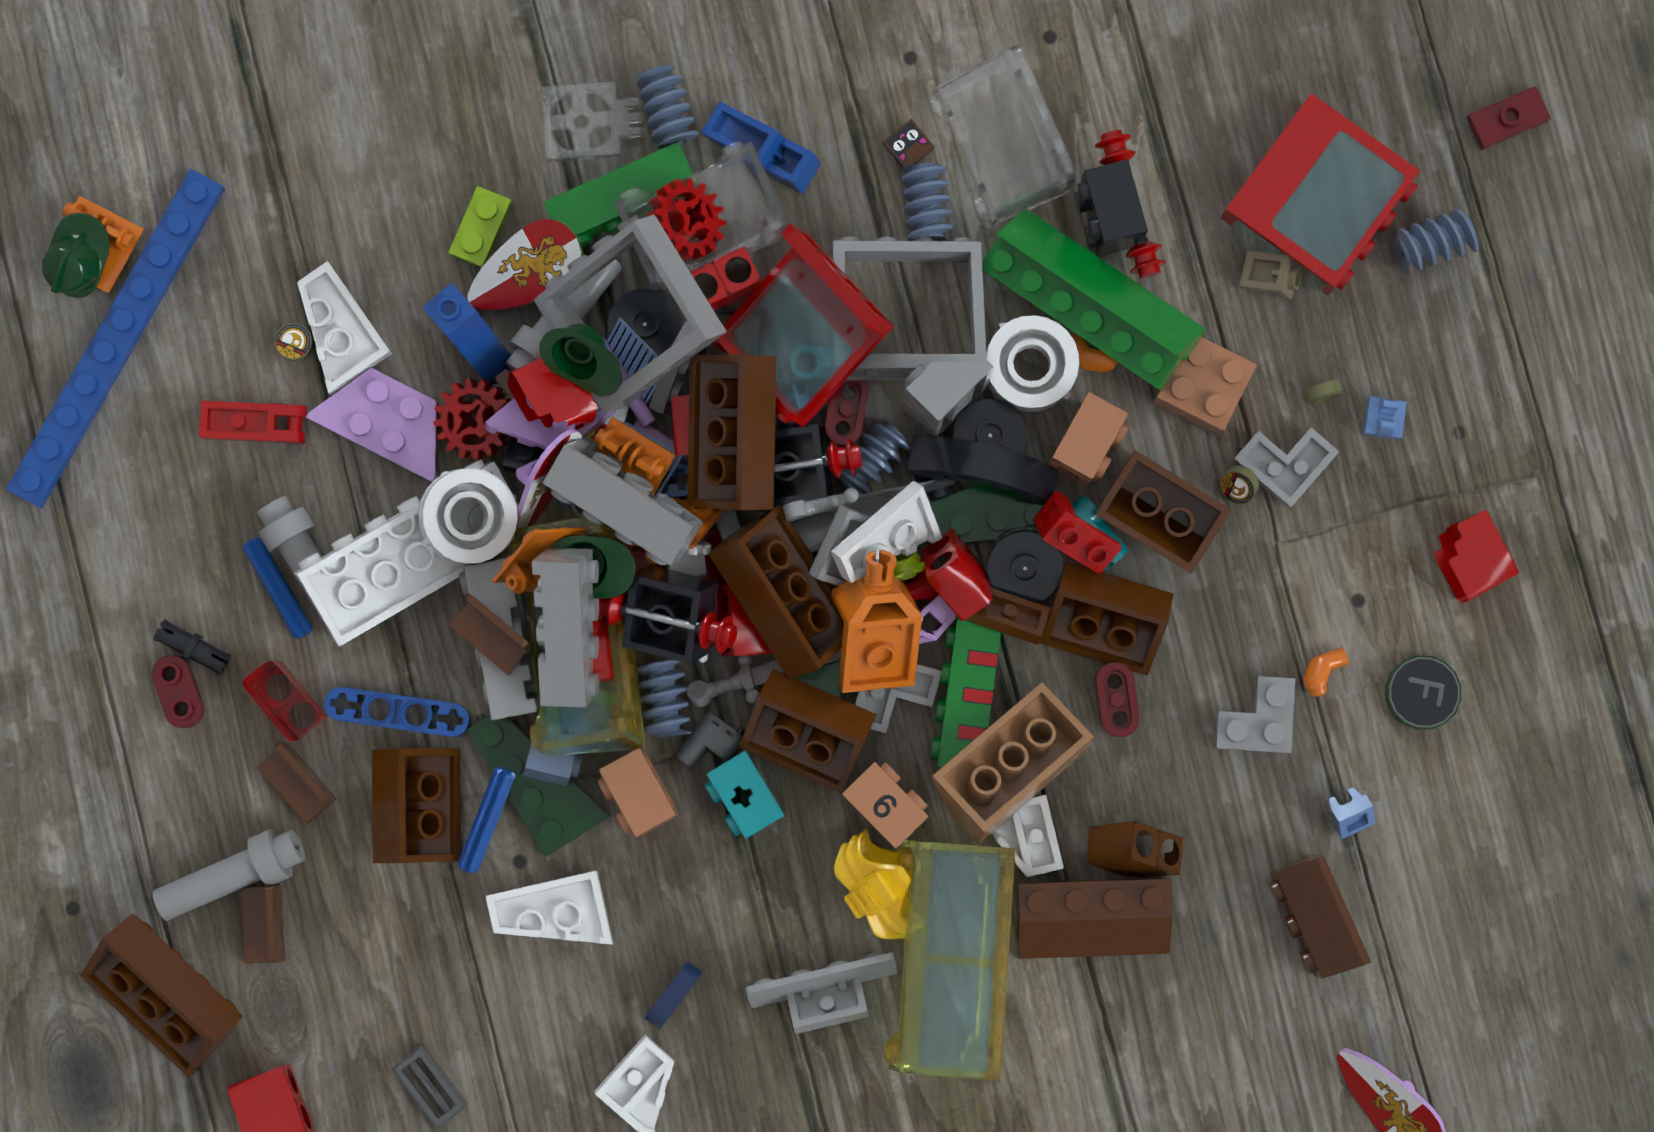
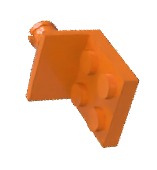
(878, 629)

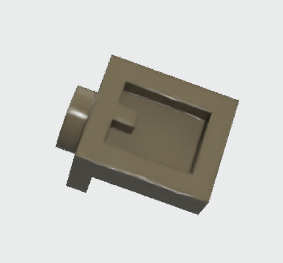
(1271, 274)

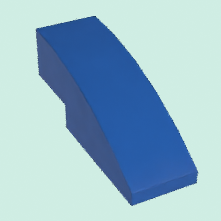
(780, 157)

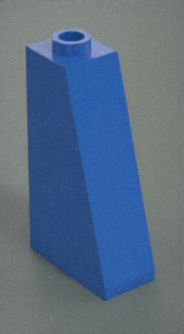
(468, 332)

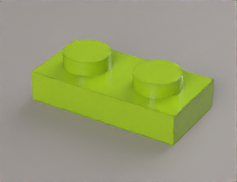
(480, 227)

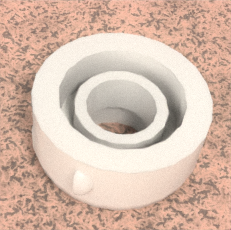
(1037, 334)
(498, 510)

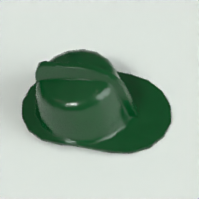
(76, 255)
(582, 358)
(614, 560)

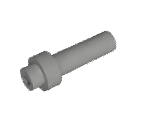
(527, 339)
(288, 532)
(266, 859)

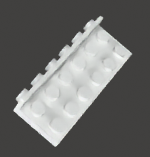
(384, 567)

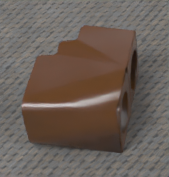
(1114, 850)

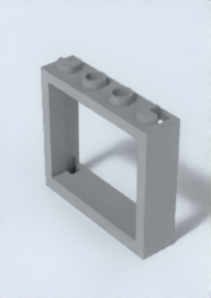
(918, 250)
(706, 325)

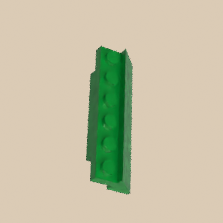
(1092, 298)

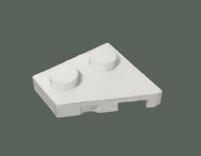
(1033, 837)
(638, 1085)

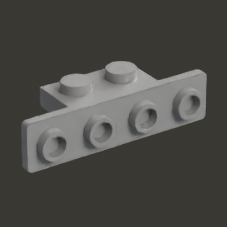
(824, 995)

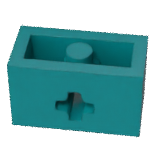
(743, 773)

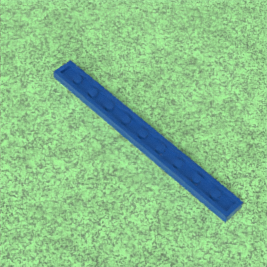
(115, 338)

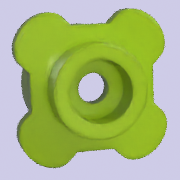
(908, 566)

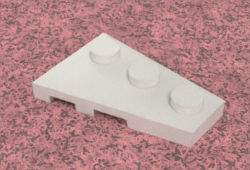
(341, 330)
(894, 528)
(554, 909)

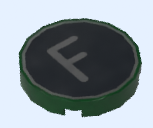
(1423, 692)

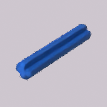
(277, 588)
(486, 819)

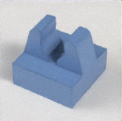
(1384, 418)
(1353, 815)

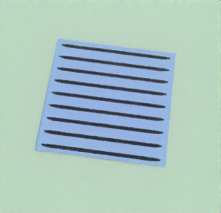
(631, 352)

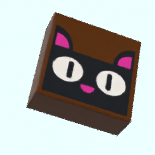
(908, 144)

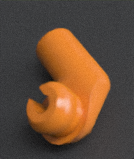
(1092, 358)
(1320, 668)

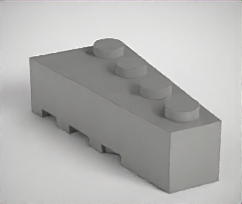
(622, 501)
(566, 626)
(504, 693)

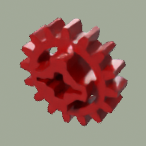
(688, 218)
(462, 410)

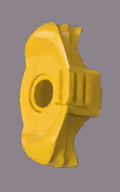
(874, 884)

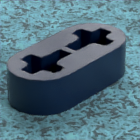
(673, 995)

